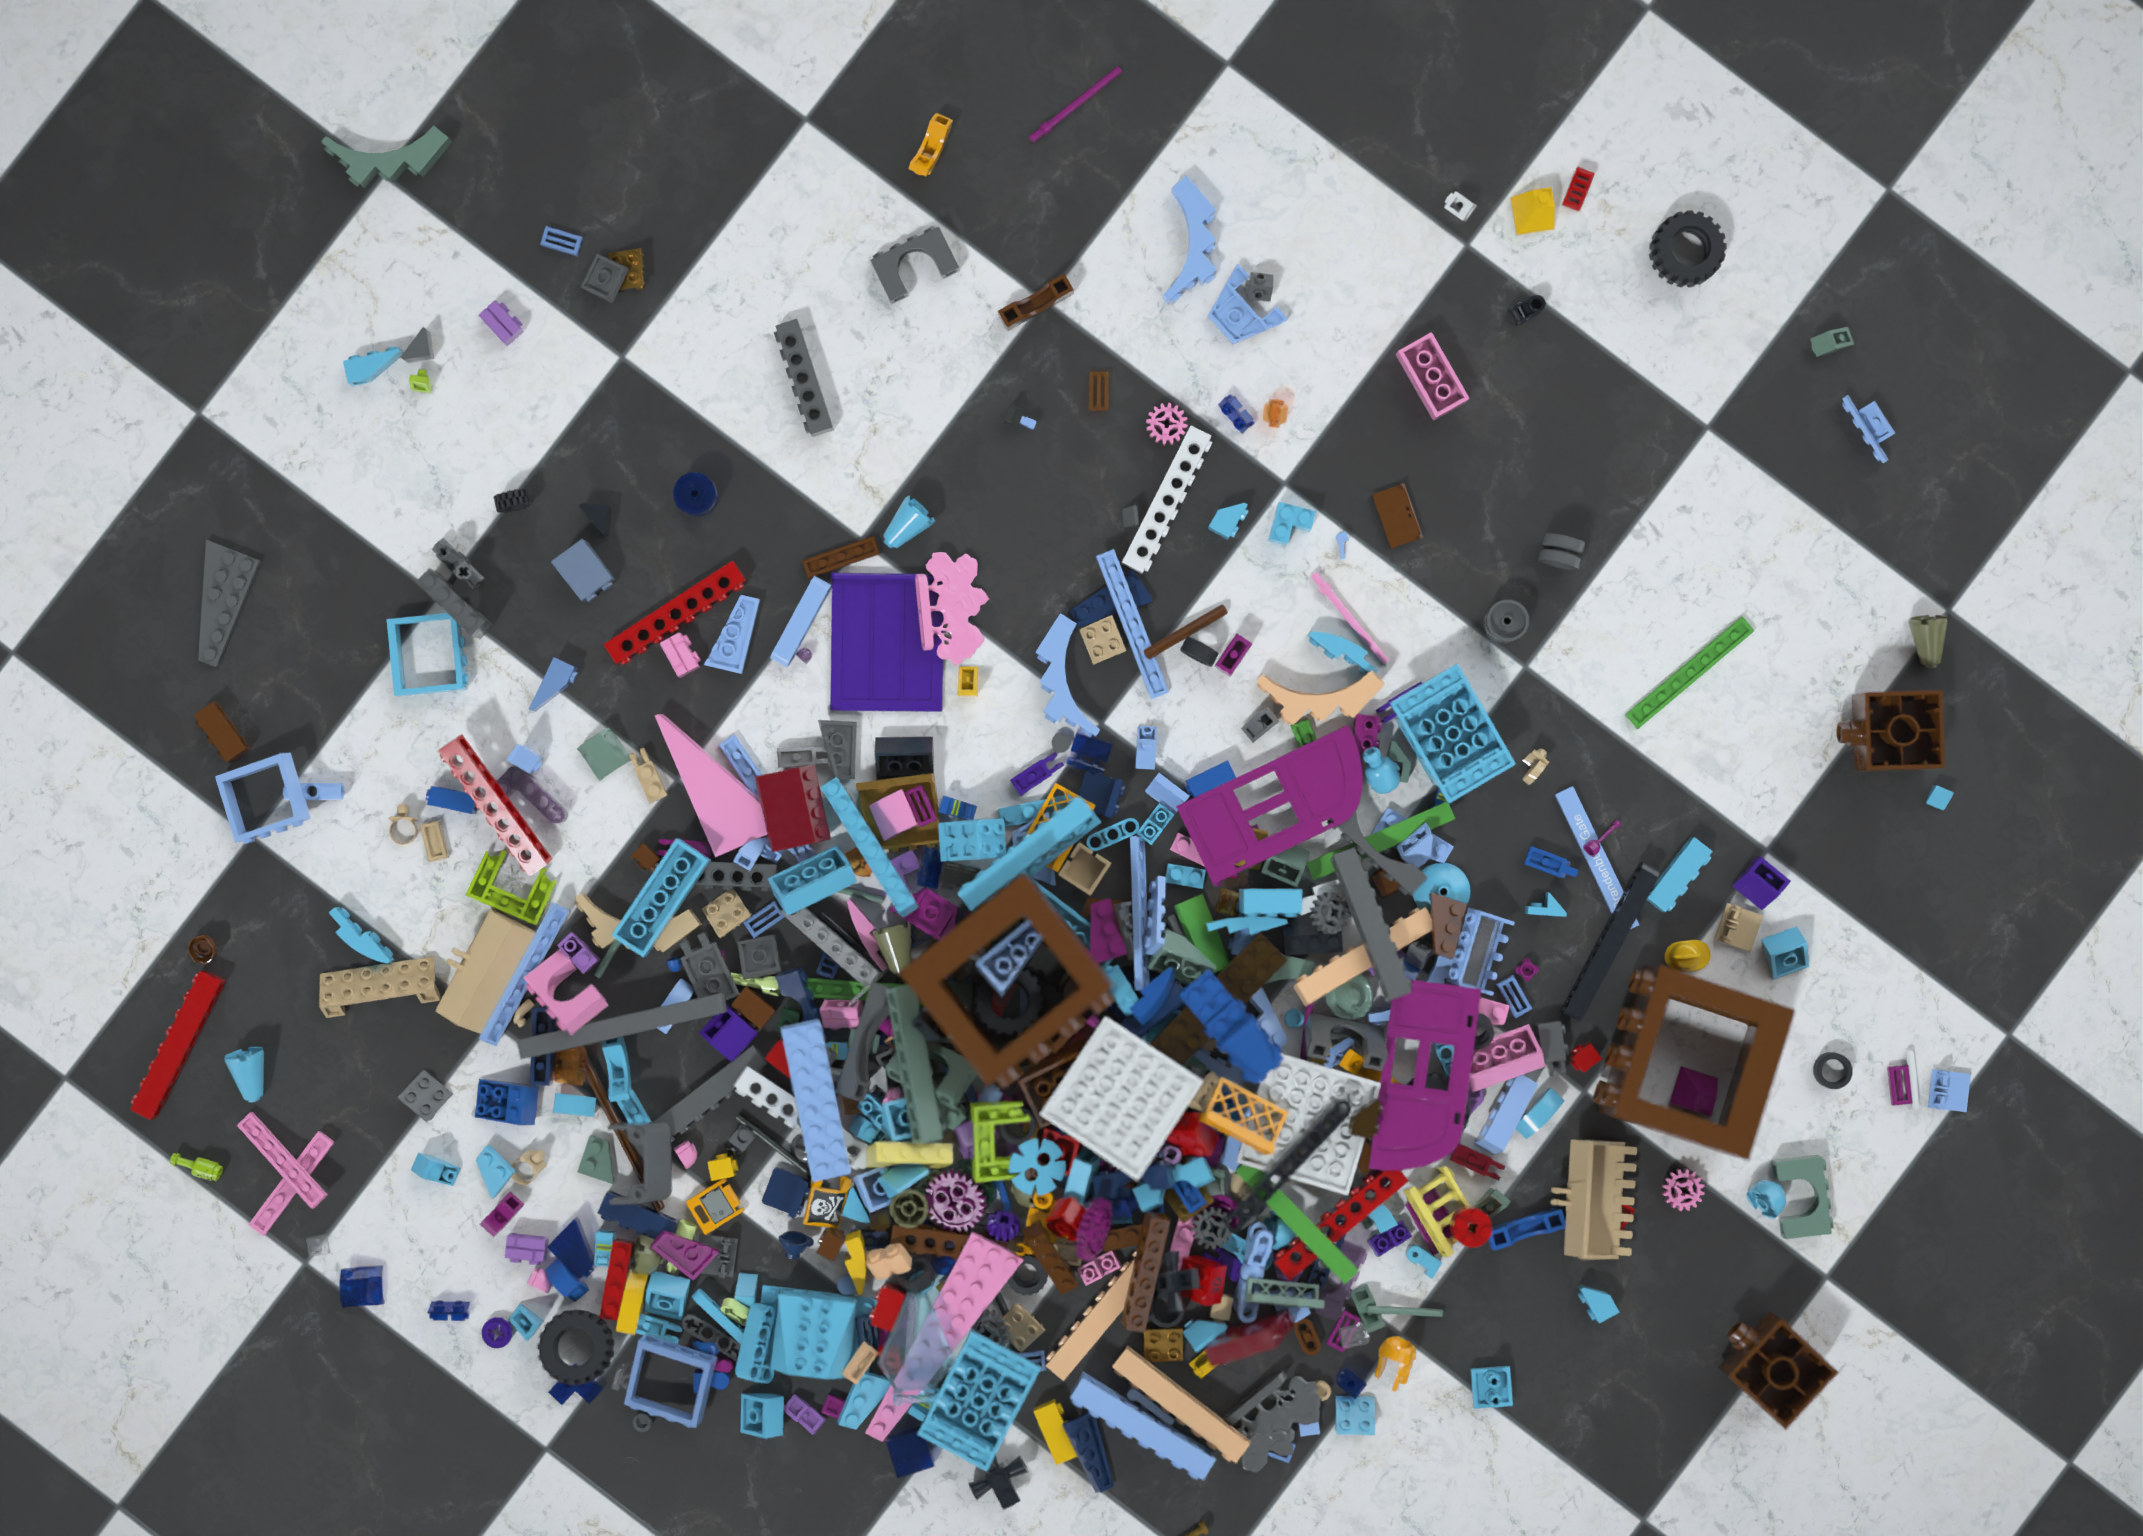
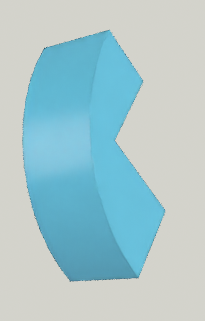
(1539, 1113)

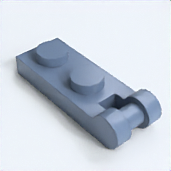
(1134, 1394)

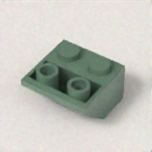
(1287, 865)

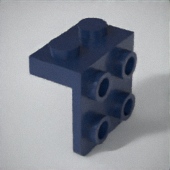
(1102, 792)
(786, 1192)

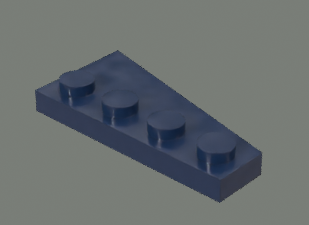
(1101, 604)
(1170, 1004)
(1088, 1445)

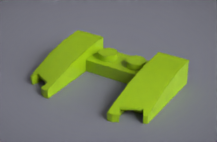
(484, 891)
(983, 1117)

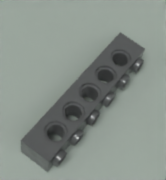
(793, 330)
(729, 870)

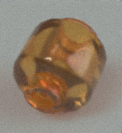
(1275, 413)

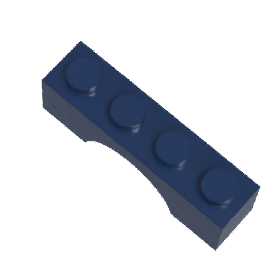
(794, 984)
(1110, 1185)

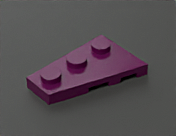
(1105, 932)
(684, 1253)

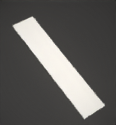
(869, 986)

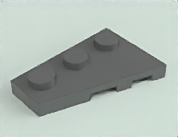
(840, 746)
(1125, 919)

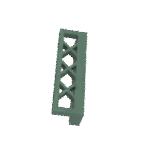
(1283, 1300)

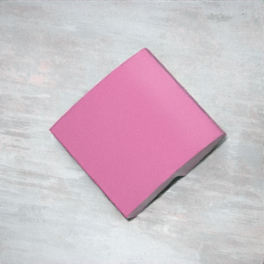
(893, 815)

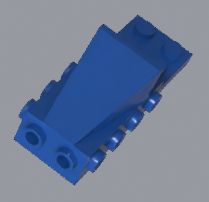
(1232, 1028)

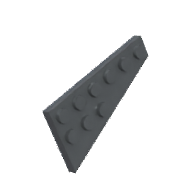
(225, 589)

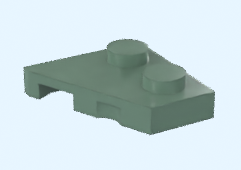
(597, 1160)

